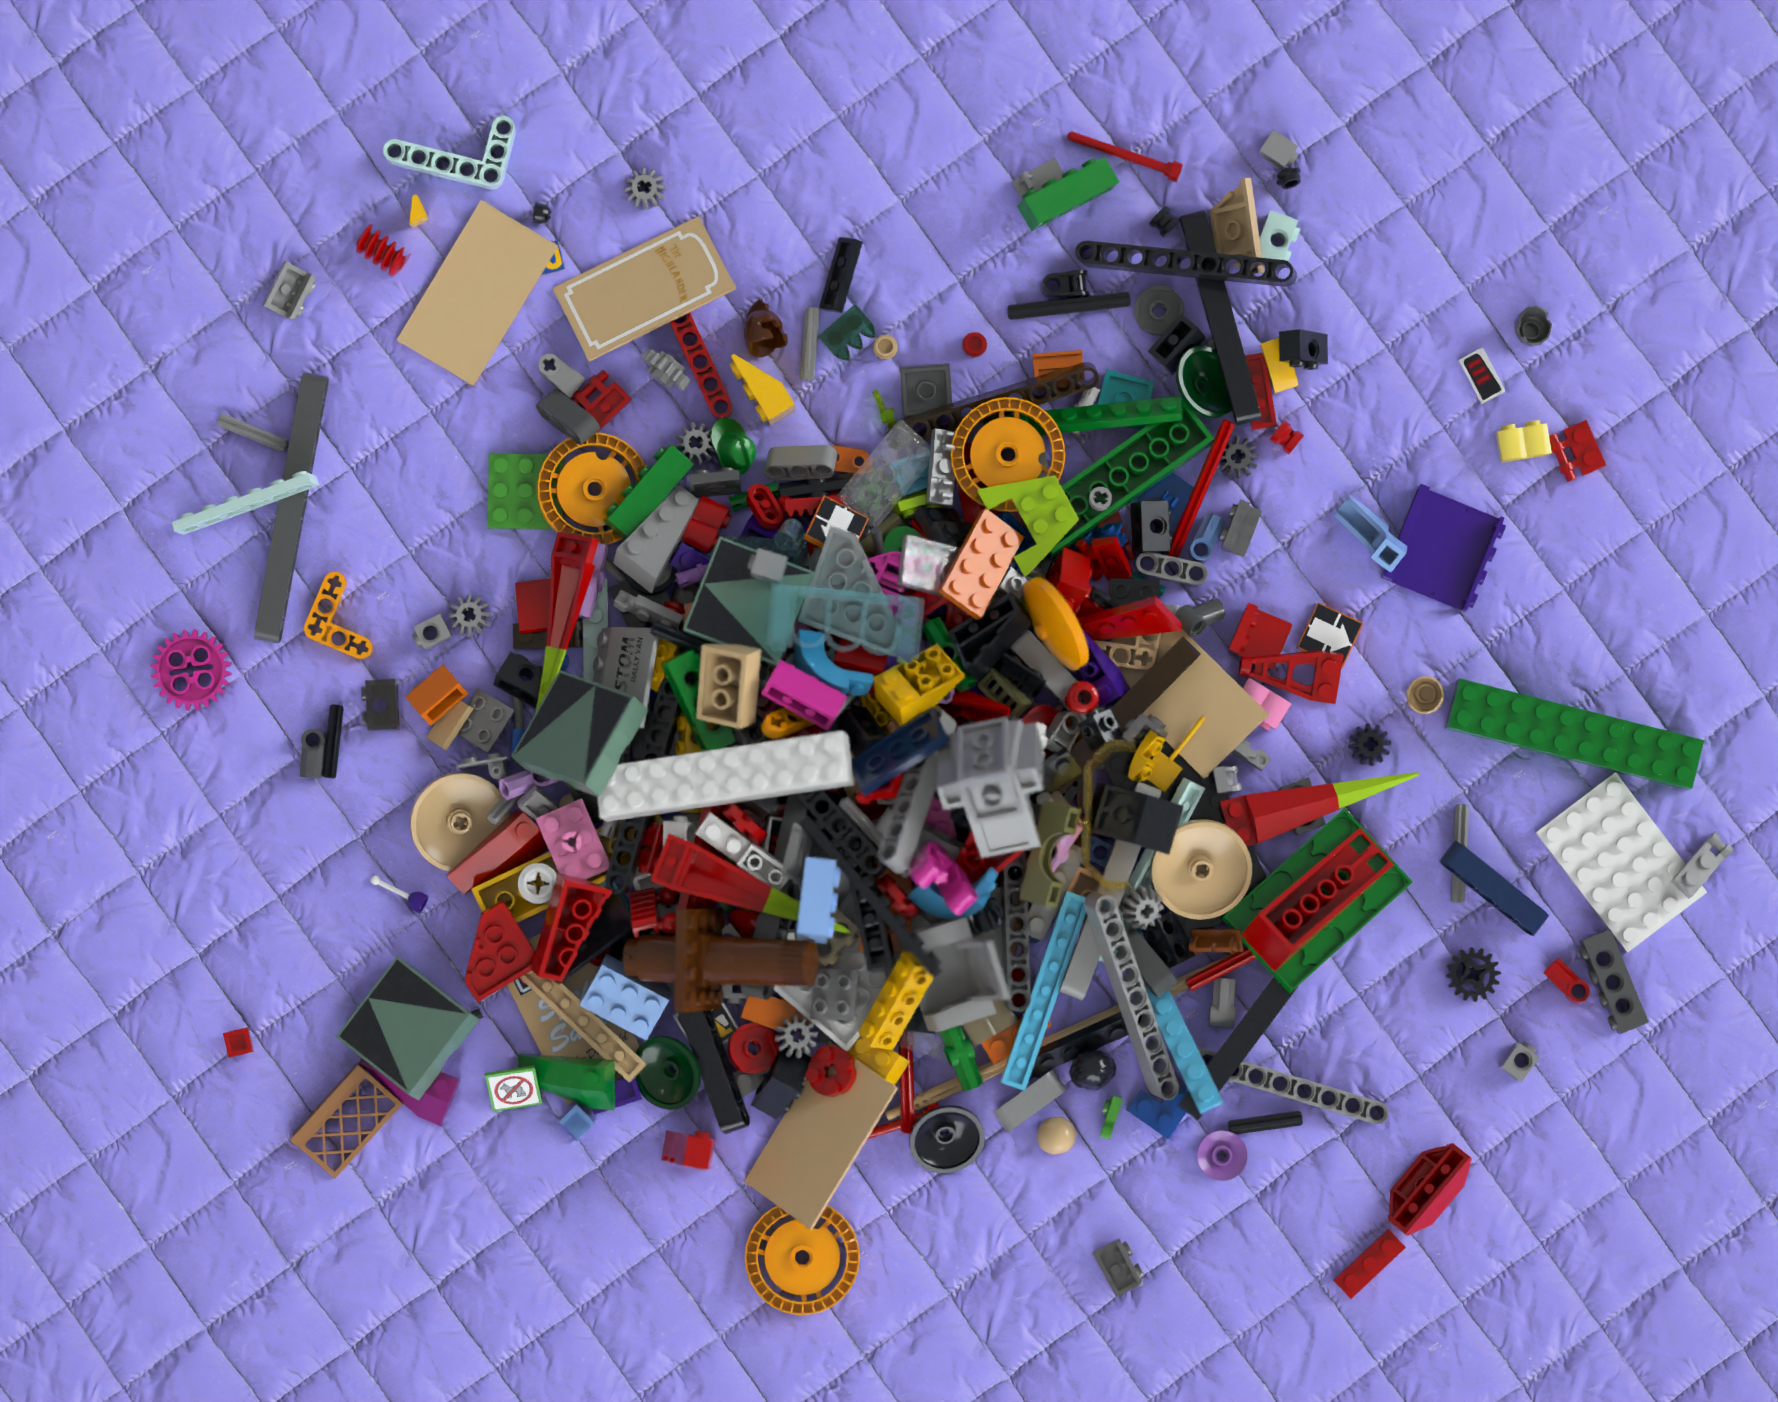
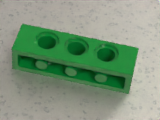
(675, 671)

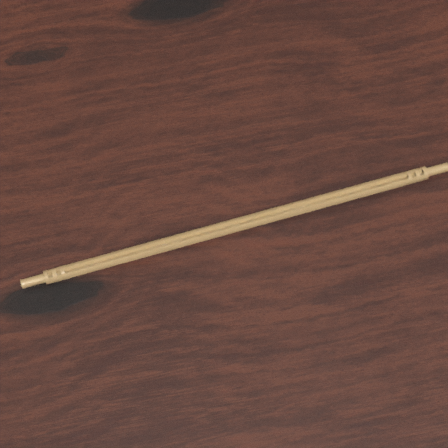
(990, 1070)

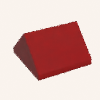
(860, 661)

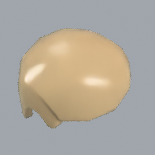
(1425, 695)
(1056, 1135)

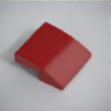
(533, 605)

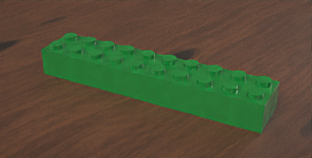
(1574, 734)

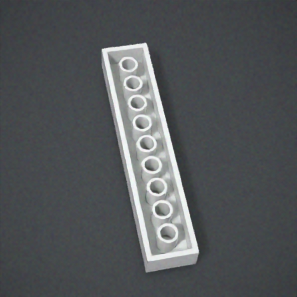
(727, 776)

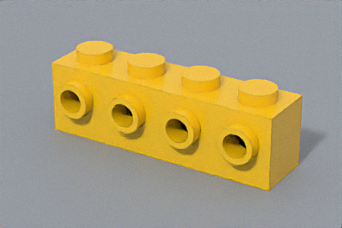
(896, 1003)

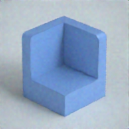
(577, 1121)

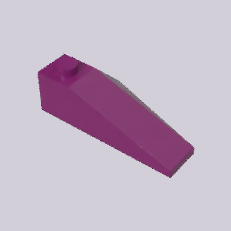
(434, 1102)

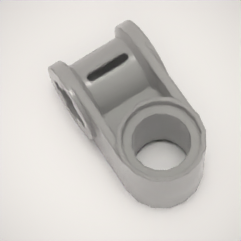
(563, 377)
(1061, 736)

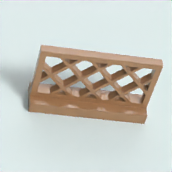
(329, 1105)

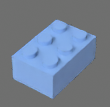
(818, 900)
(625, 999)

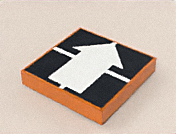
(833, 513)
(1330, 632)

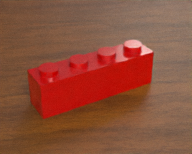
(566, 924)

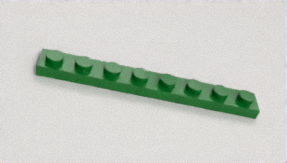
(1112, 415)

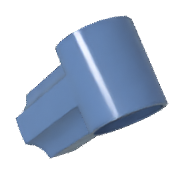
(1206, 536)

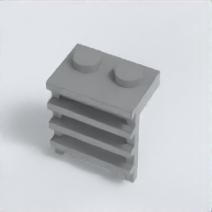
(799, 847)

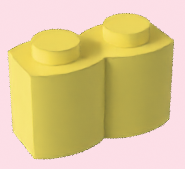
(1523, 442)

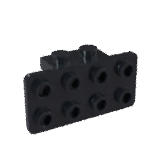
(605, 930)

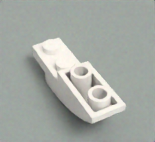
(742, 850)

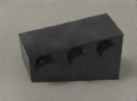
(986, 640)

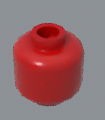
(1088, 693)

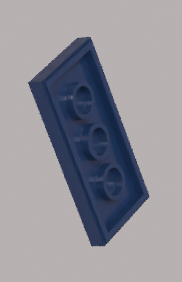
(899, 751)

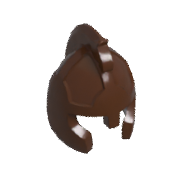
(763, 330)

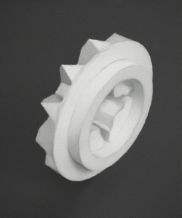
(530, 874)

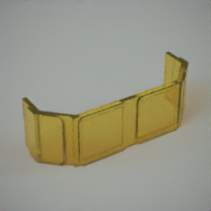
(1098, 757)

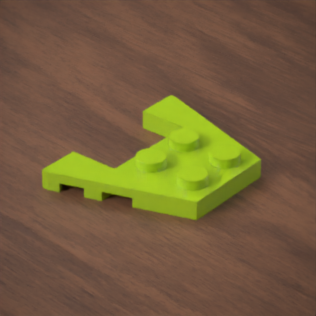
(1043, 510)

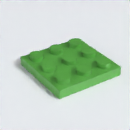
(514, 493)

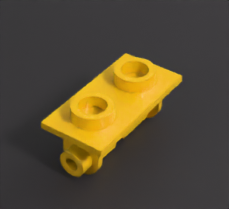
(664, 651)

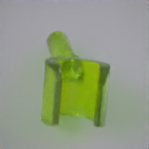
(886, 415)

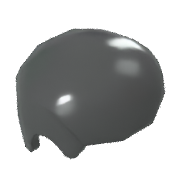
(1533, 326)

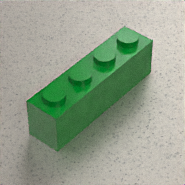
(1067, 193)
(648, 492)

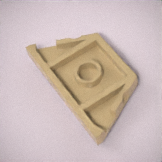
(1236, 224)

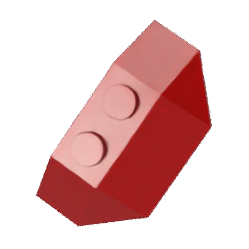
(1428, 1188)

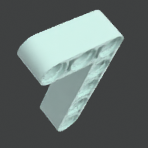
(457, 162)

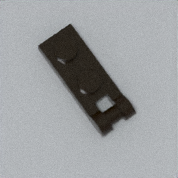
(537, 640)

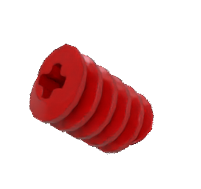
(381, 251)

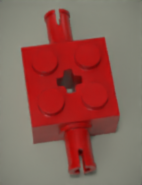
(1071, 577)

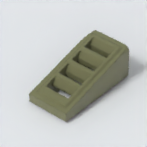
(1009, 689)

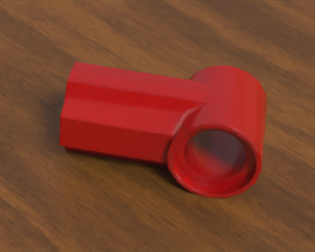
(1565, 979)

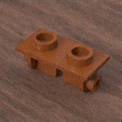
(1216, 940)

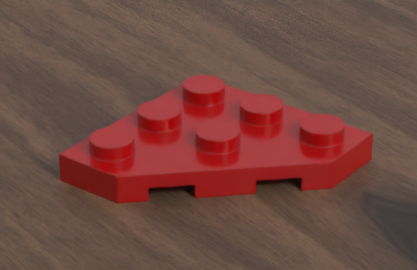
(498, 952)

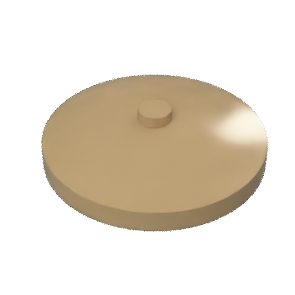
(451, 817)
(1204, 871)

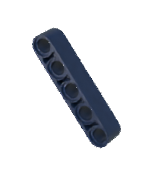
(1494, 888)

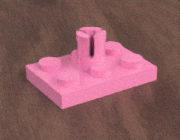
(573, 841)

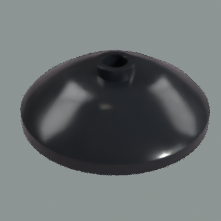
(950, 1149)

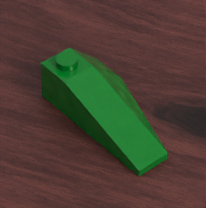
(575, 1079)

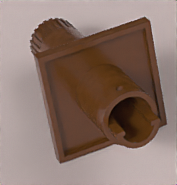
(704, 959)

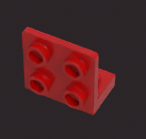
(1259, 634)

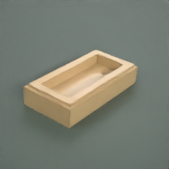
(449, 725)

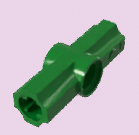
(937, 633)
(961, 1057)

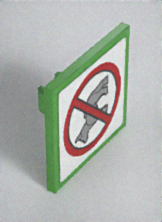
(513, 1088)

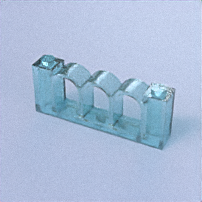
(907, 623)

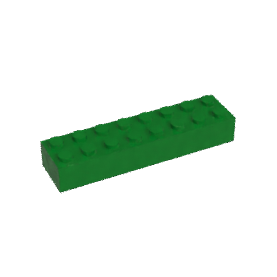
(1133, 470)

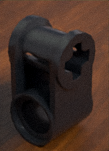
(1067, 284)

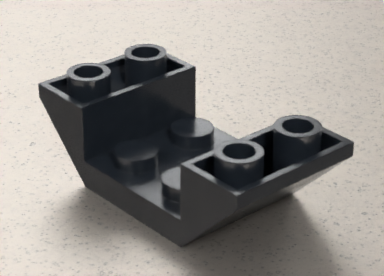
(1134, 817)

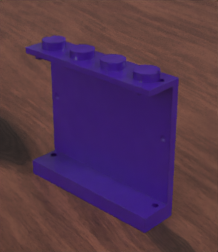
(1445, 549)

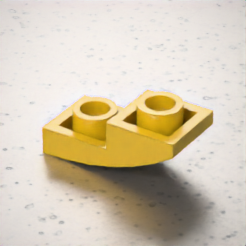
(1280, 374)
(1141, 764)

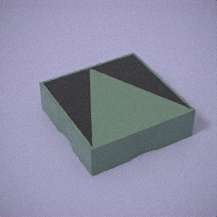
(734, 605)
(579, 733)
(407, 1028)

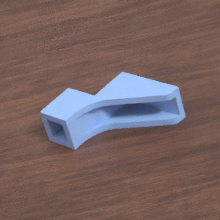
(1372, 532)

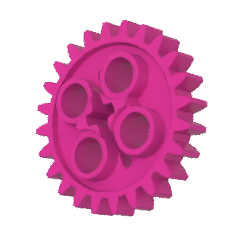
(194, 692)

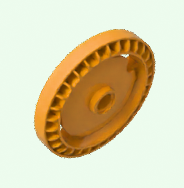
(1001, 435)
(574, 482)
(797, 1277)

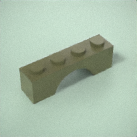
(1040, 882)

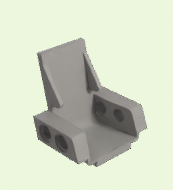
(990, 773)
(968, 976)

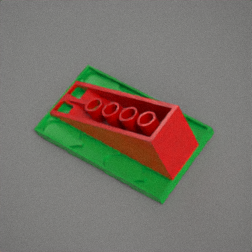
(1317, 900)

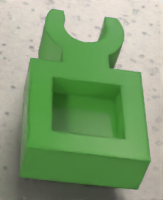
(1111, 1109)

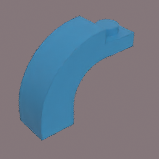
(816, 664)
(932, 900)

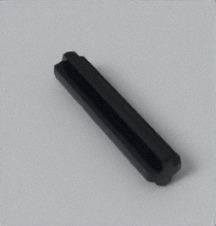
(332, 741)
(1265, 1122)

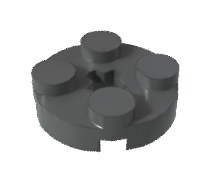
(1149, 299)

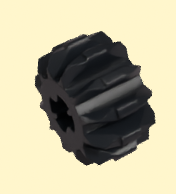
(1364, 738)
(987, 918)

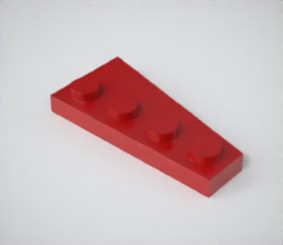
(1130, 620)

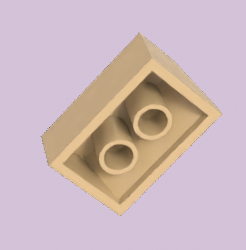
(728, 684)

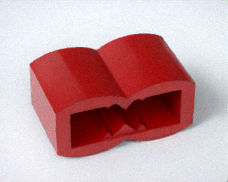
(706, 524)

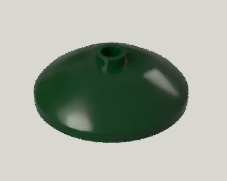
(1202, 382)
(660, 1081)

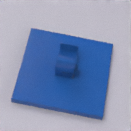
(1174, 491)

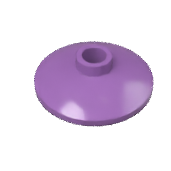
(1235, 1155)

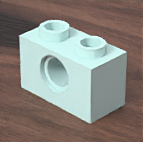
(1282, 226)

